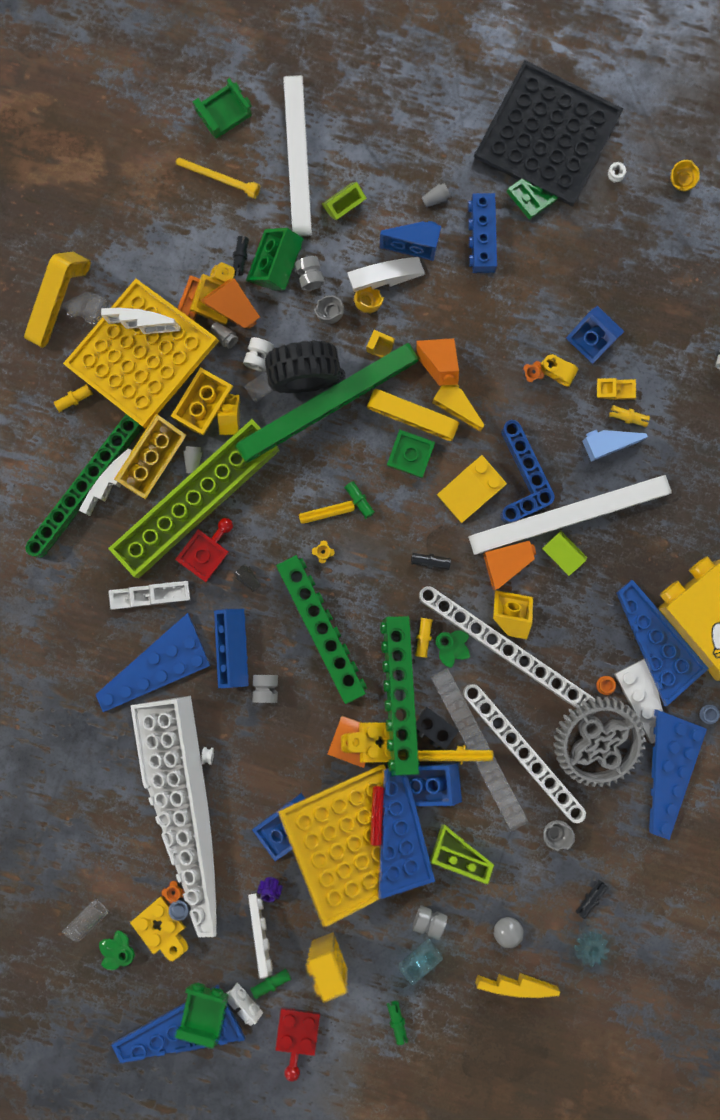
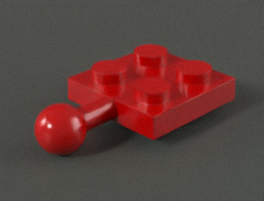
(203, 554)
(298, 1036)

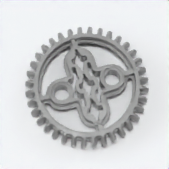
(607, 746)

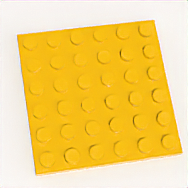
(137, 368)
(333, 845)

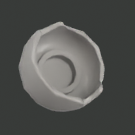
(329, 309)
(558, 835)
(508, 932)

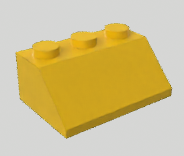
(201, 401)

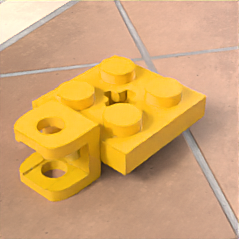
(207, 285)
(364, 742)
(162, 939)

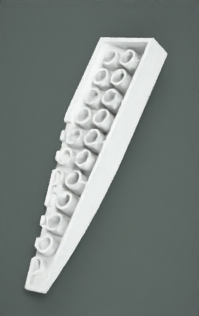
(177, 790)

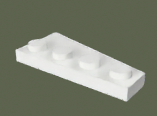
(641, 694)

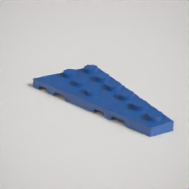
(666, 653)
(164, 662)
(672, 766)
(403, 847)
(159, 1036)

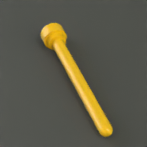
(251, 189)

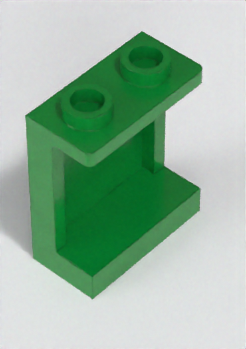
(223, 109)
(203, 1015)

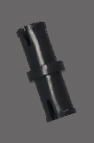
(240, 255)
(430, 561)
(592, 899)

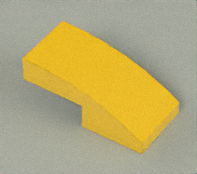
(616, 389)

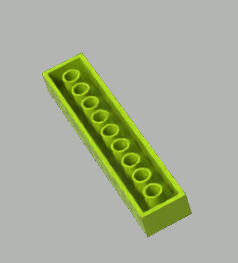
(188, 504)

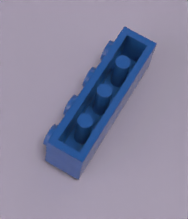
(483, 233)
(231, 648)

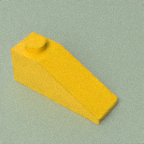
(455, 402)

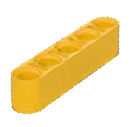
(413, 415)

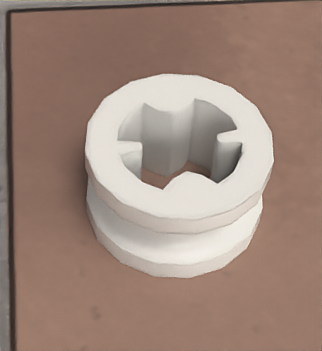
(611, 173)
(207, 756)

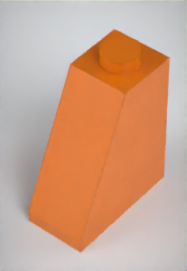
(232, 304)
(440, 360)
(507, 562)

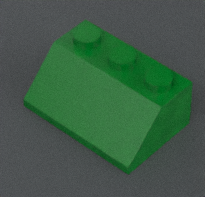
(275, 258)

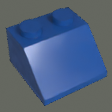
(594, 334)

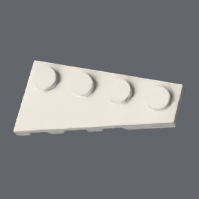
(261, 942)

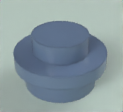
(709, 714)
(178, 910)

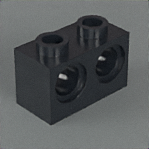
(437, 725)

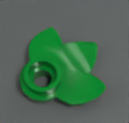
(454, 649)
(113, 950)

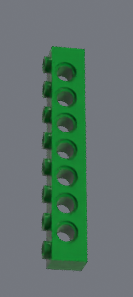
(286, 570)
(400, 626)

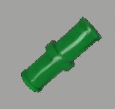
(359, 499)
(270, 983)
(397, 1022)

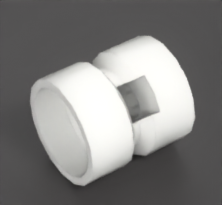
(257, 348)

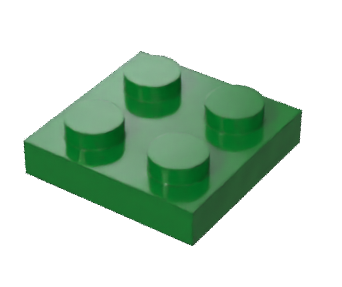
(410, 454)

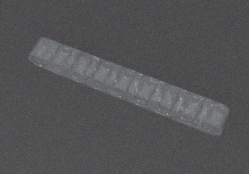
(475, 740)

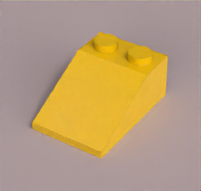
(471, 489)

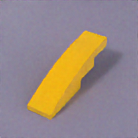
(523, 987)

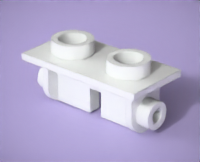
(249, 1010)

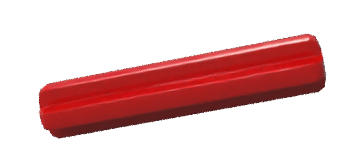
(377, 816)

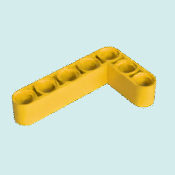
(51, 294)

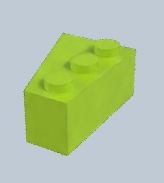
(459, 857)

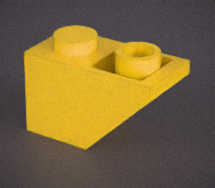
(229, 415)

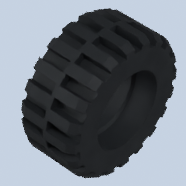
(302, 366)

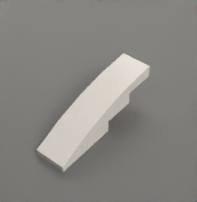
(385, 273)
(146, 321)
(104, 484)
(149, 595)

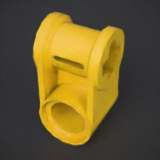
(561, 370)

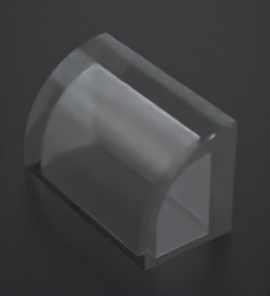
(86, 921)

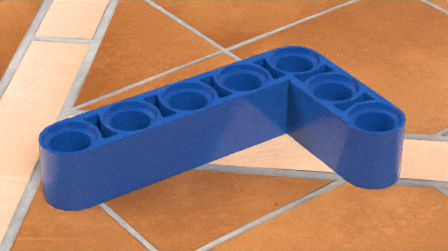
(527, 474)

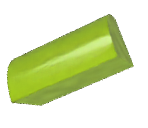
(344, 200)
(565, 553)

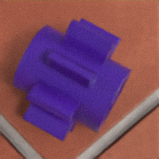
(269, 889)

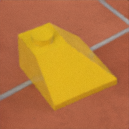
(513, 613)

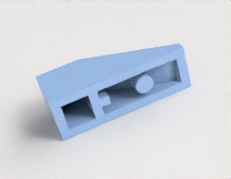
(607, 442)

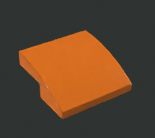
(345, 725)

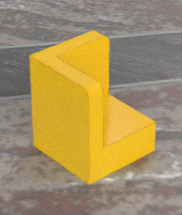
(380, 344)

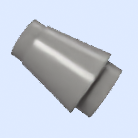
(436, 195)
(224, 335)
(192, 458)

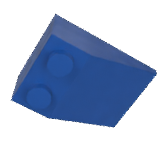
(413, 239)
(436, 785)
(272, 832)

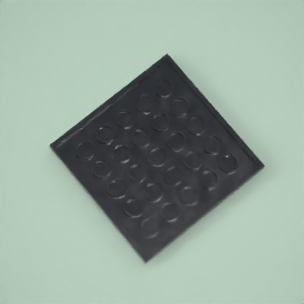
(548, 132)

